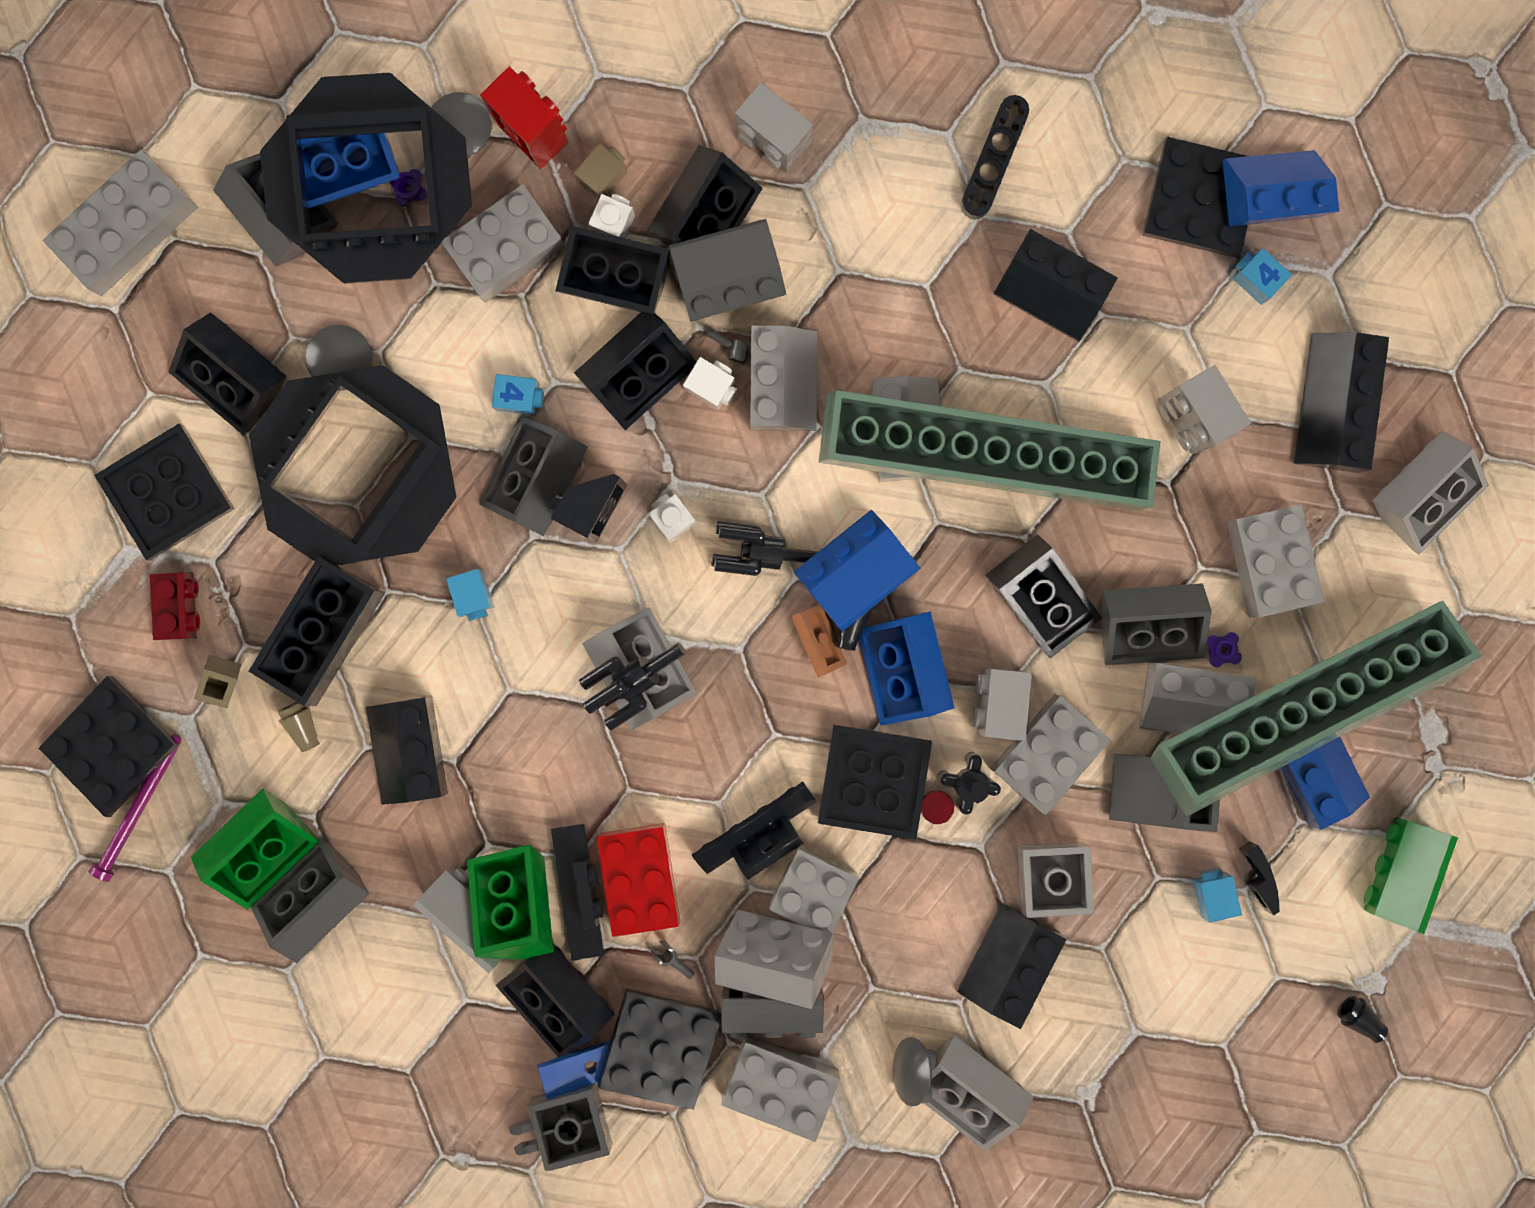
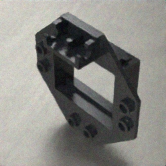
(363, 107)
(410, 504)

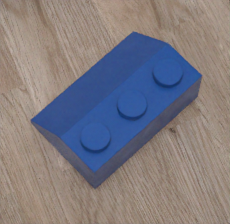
(346, 166)
(1278, 188)
(857, 570)
(906, 669)
(1326, 784)

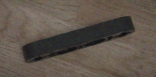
(995, 157)

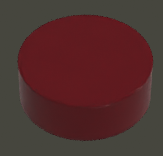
(937, 807)

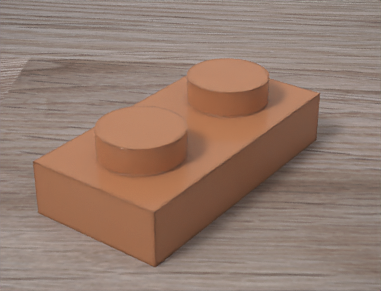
(819, 640)

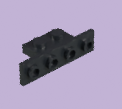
(760, 837)
(578, 892)

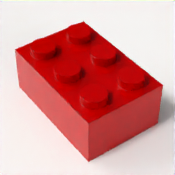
(525, 116)
(638, 879)

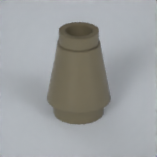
(299, 725)

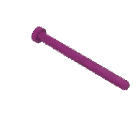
(103, 869)

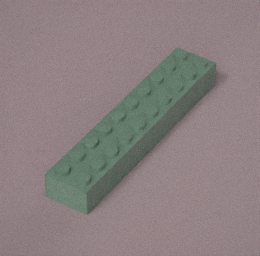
(988, 451)
(1314, 707)

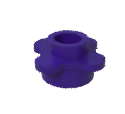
(417, 192)
(1215, 644)

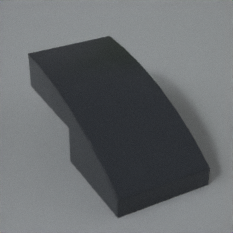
(1264, 884)

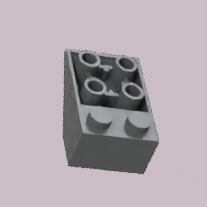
(1144, 798)

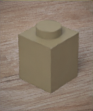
(601, 170)
(217, 681)

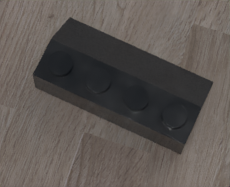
(1341, 401)
(316, 632)

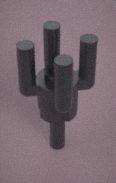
(756, 550)
(627, 684)
(969, 784)

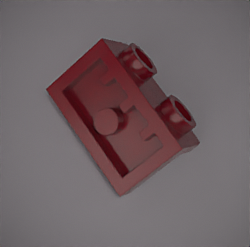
(174, 606)

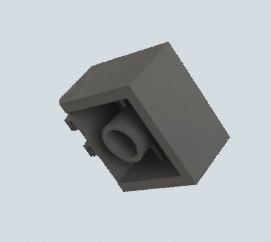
(558, 1143)

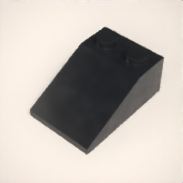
(1044, 595)

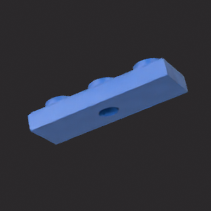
(569, 1071)

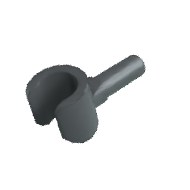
(738, 350)
(669, 958)

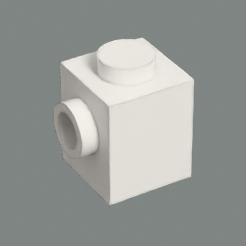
(612, 216)
(711, 383)
(671, 516)

